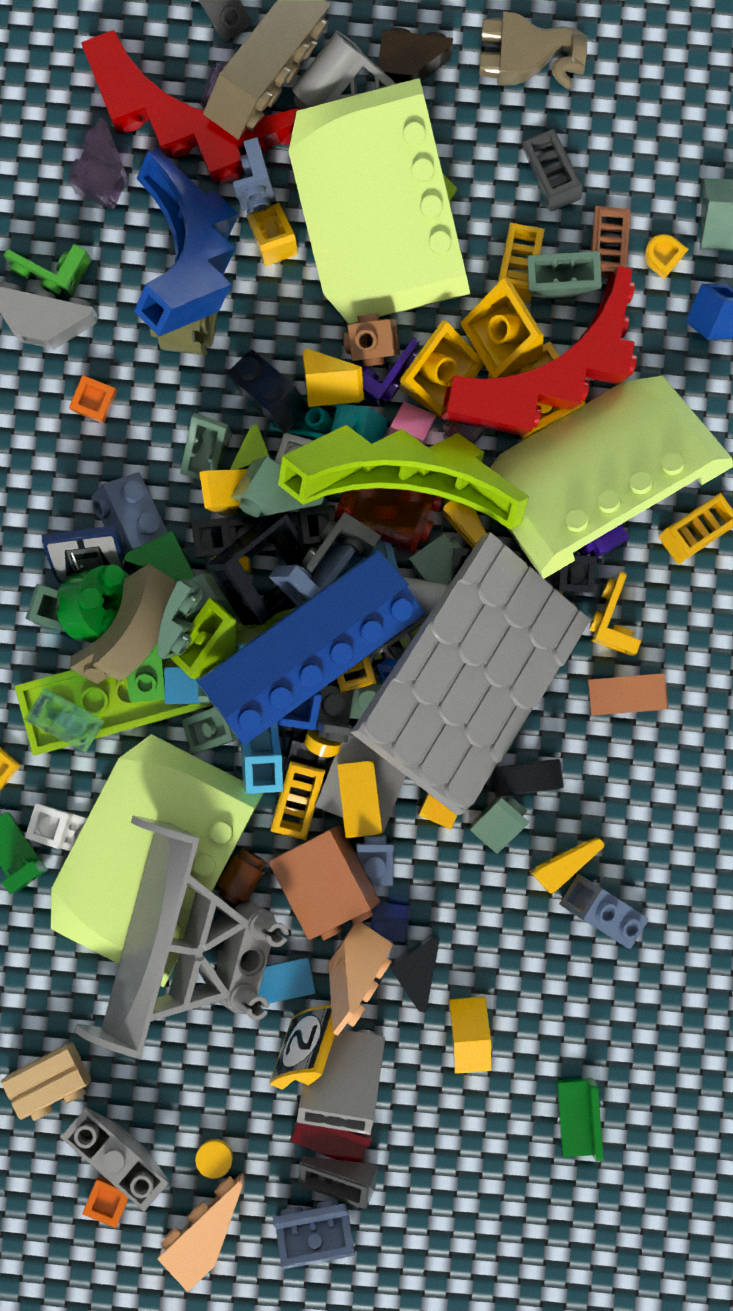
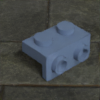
(129, 508)
(314, 1234)

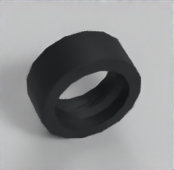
(527, 778)

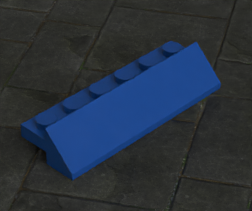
(310, 647)

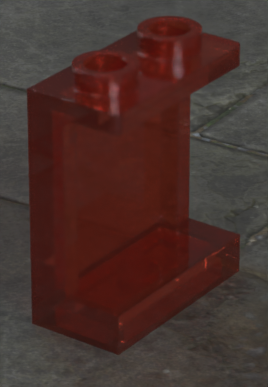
(392, 513)

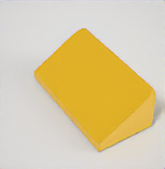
(359, 799)

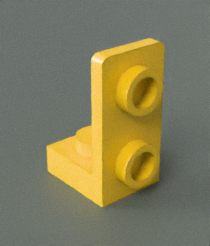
(619, 637)

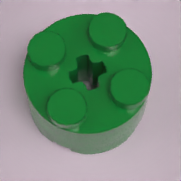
(90, 601)

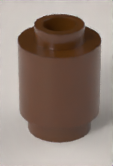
(241, 876)

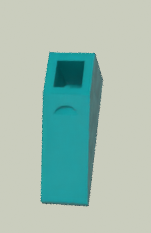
(327, 418)

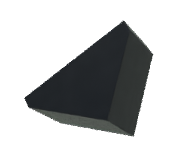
(416, 970)

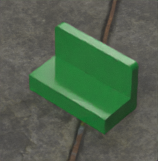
(579, 1118)

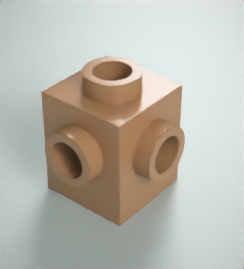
(384, 339)

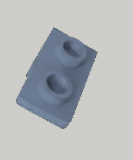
(298, 582)
(377, 859)
(604, 911)

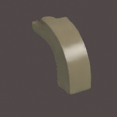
(132, 631)

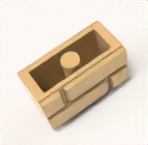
(47, 1081)

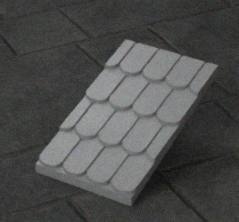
(472, 675)

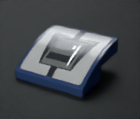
(83, 550)

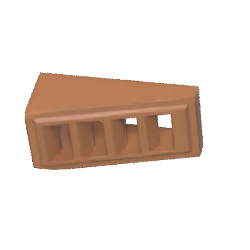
(622, 253)

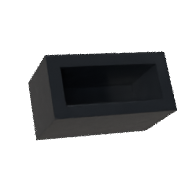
(268, 391)

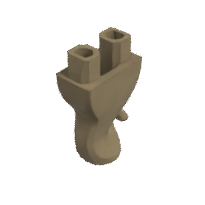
(528, 49)

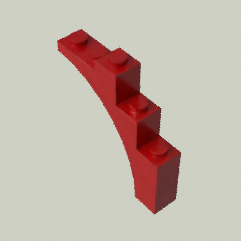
(177, 126)
(512, 401)

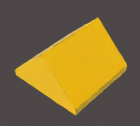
(503, 331)
(438, 361)

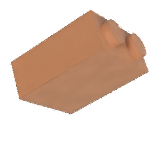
(325, 884)

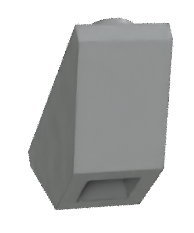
(42, 318)
(117, 1157)

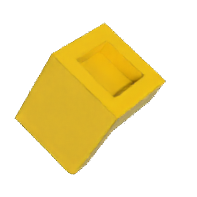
(437, 812)

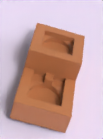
(628, 694)

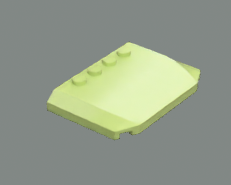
(377, 203)
(606, 467)
(107, 862)

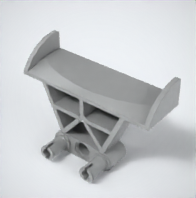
(150, 940)

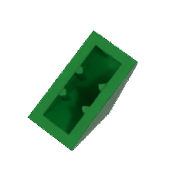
(165, 555)

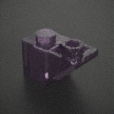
(99, 171)

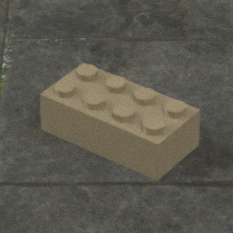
(265, 63)

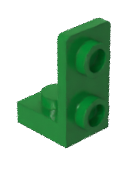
(17, 856)

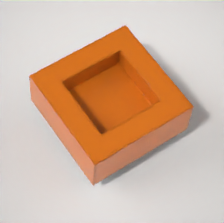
(93, 399)
(105, 1203)

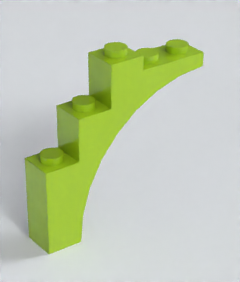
(399, 461)

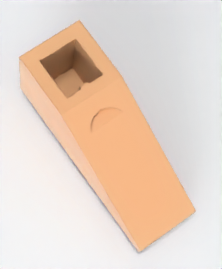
(352, 973)
(196, 1247)

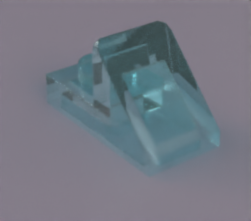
(64, 719)

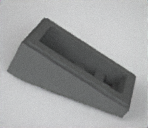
(560, 190)
(339, 1179)

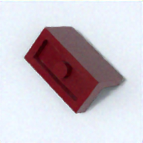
(332, 1142)

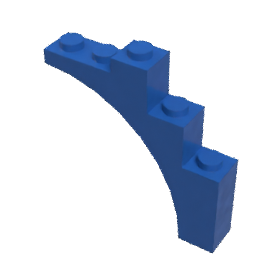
(200, 235)

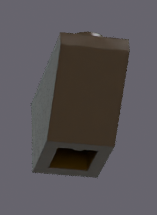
(412, 55)

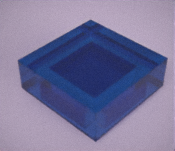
(390, 920)

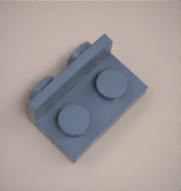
(255, 190)

